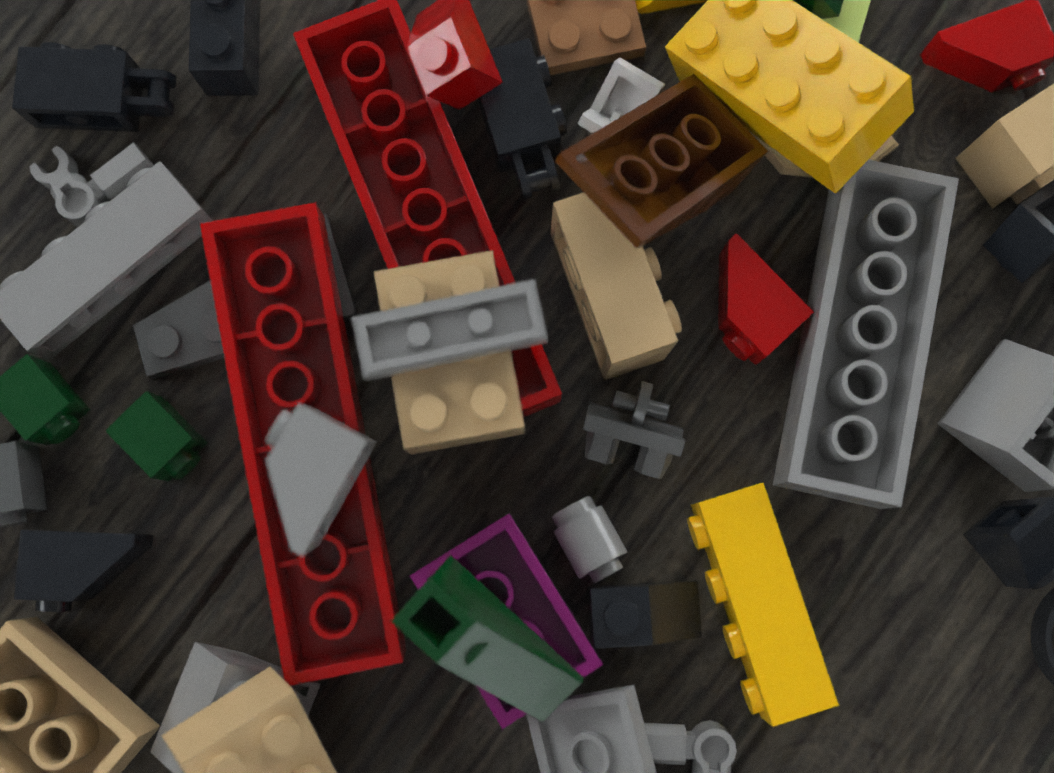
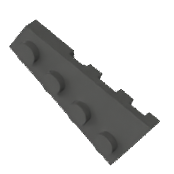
(188, 328)

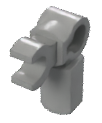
(75, 195)
(707, 745)

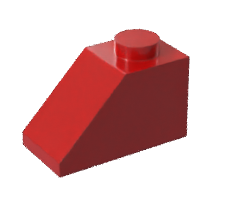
(996, 48)
(452, 54)
(754, 303)

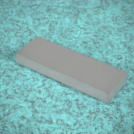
(449, 330)

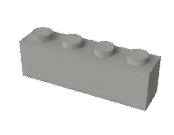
(100, 261)

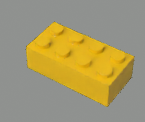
(795, 83)

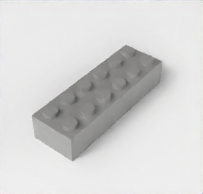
(868, 336)

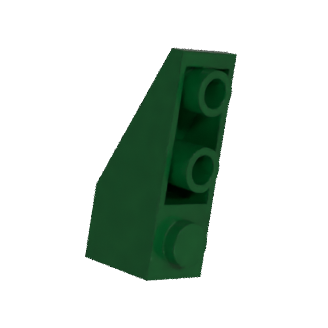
(485, 642)

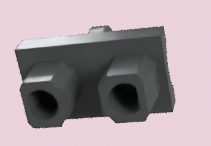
(656, 439)

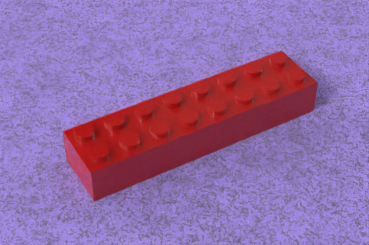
(407, 159)
(282, 349)

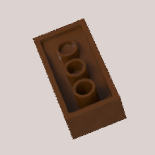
(663, 161)

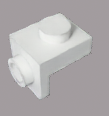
(621, 92)

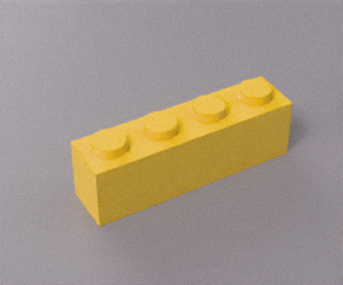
(762, 605)

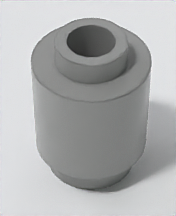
(589, 540)

